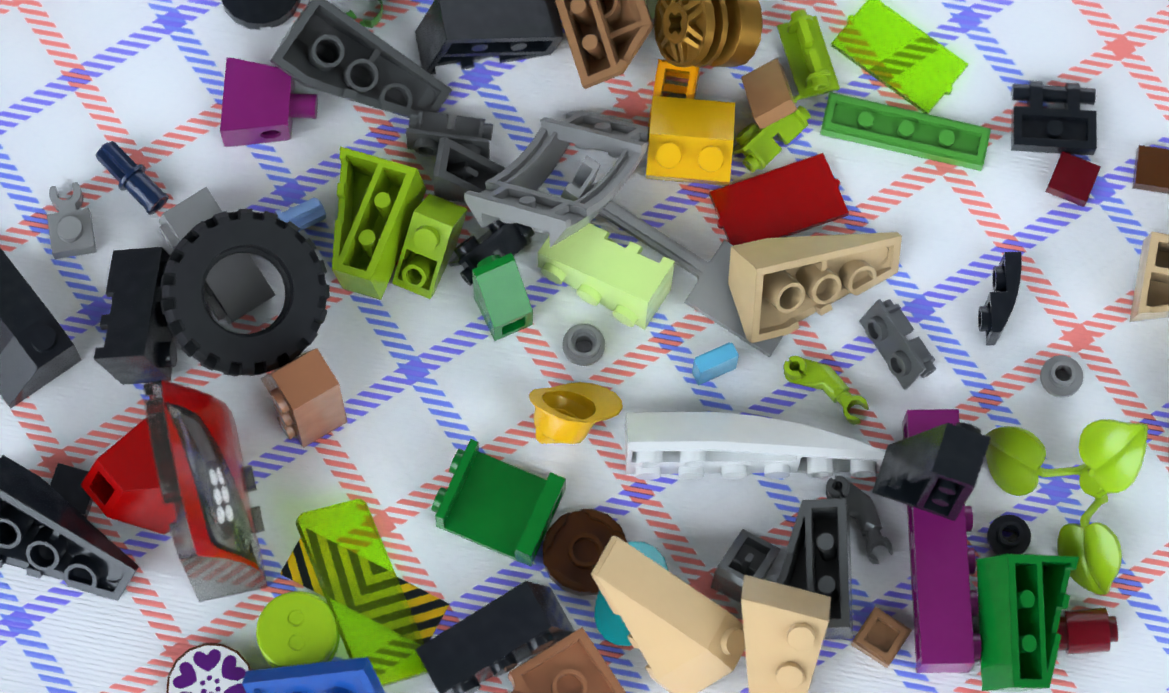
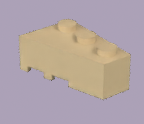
(782, 635)

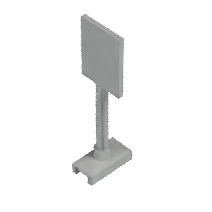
(711, 293)

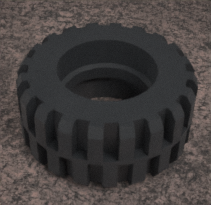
(254, 234)

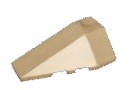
(794, 277)
(673, 625)

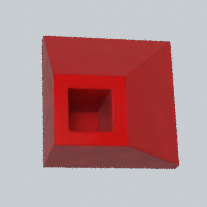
(127, 483)

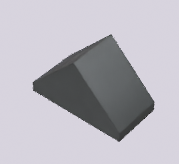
(460, 170)
(746, 556)

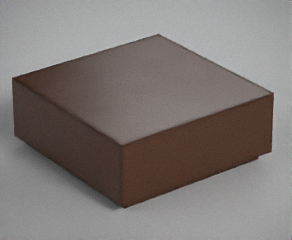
(1151, 169)

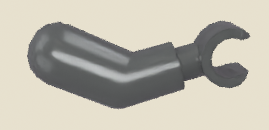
(863, 510)

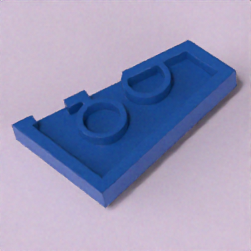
(324, 677)

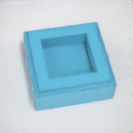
(715, 363)

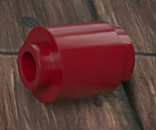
(1087, 631)

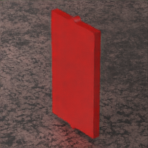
(779, 202)

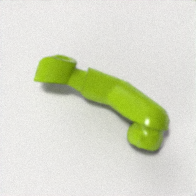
(823, 377)

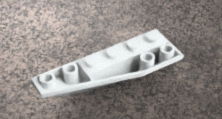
(739, 445)

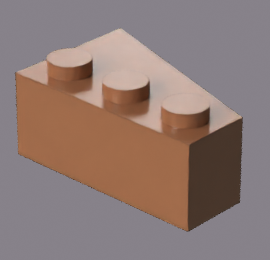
(306, 398)

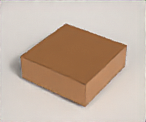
(881, 637)

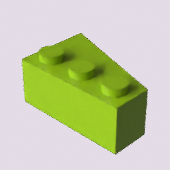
(372, 219)

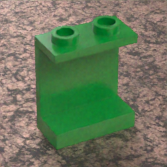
(497, 504)

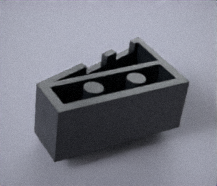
(487, 28)
(137, 335)
(495, 638)

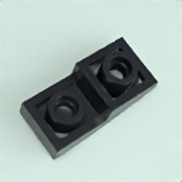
(999, 305)

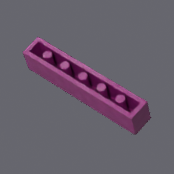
(941, 574)

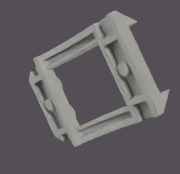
(514, 193)

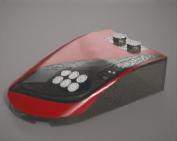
(210, 487)

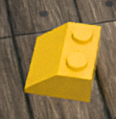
(690, 140)

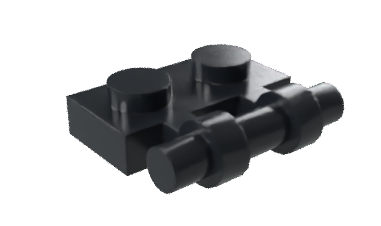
(1052, 128)

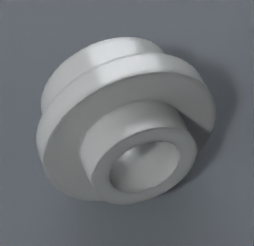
(588, 333)
(1053, 384)

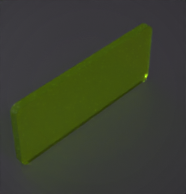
(362, 589)

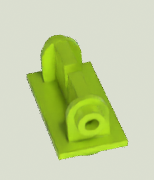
(807, 55)
(759, 144)

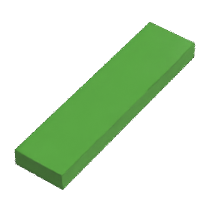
(905, 131)

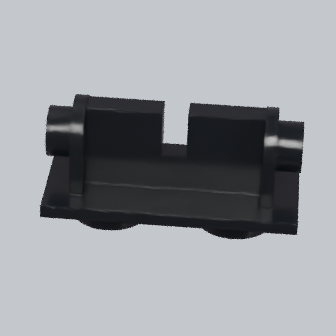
(501, 236)

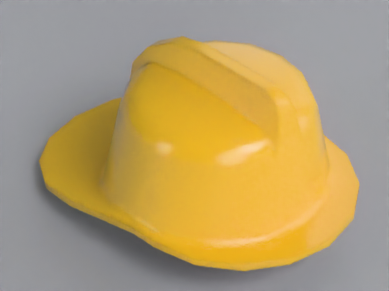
(571, 410)

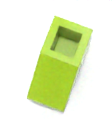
(429, 245)

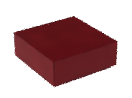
(1073, 179)

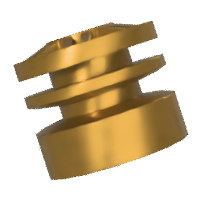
(708, 31)

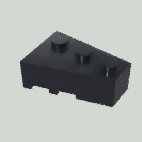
(934, 468)

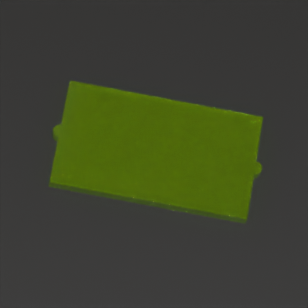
(899, 55)

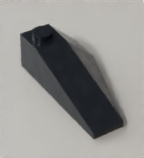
(31, 339)
(54, 538)

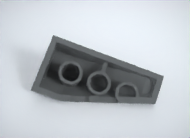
(347, 60)

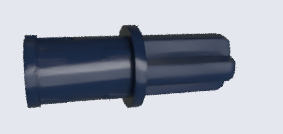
(131, 177)

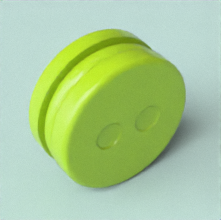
(297, 630)

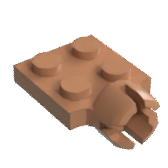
(566, 667)

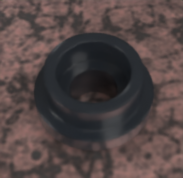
(1002, 546)

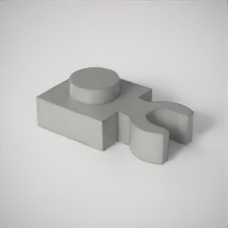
(72, 227)

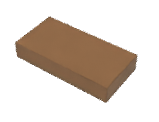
(769, 93)

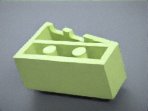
(609, 274)

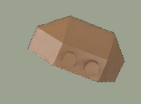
(604, 35)

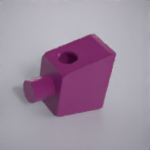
(260, 104)

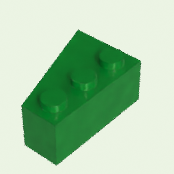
(1020, 618)

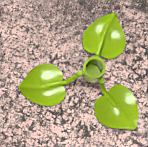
(1112, 461)

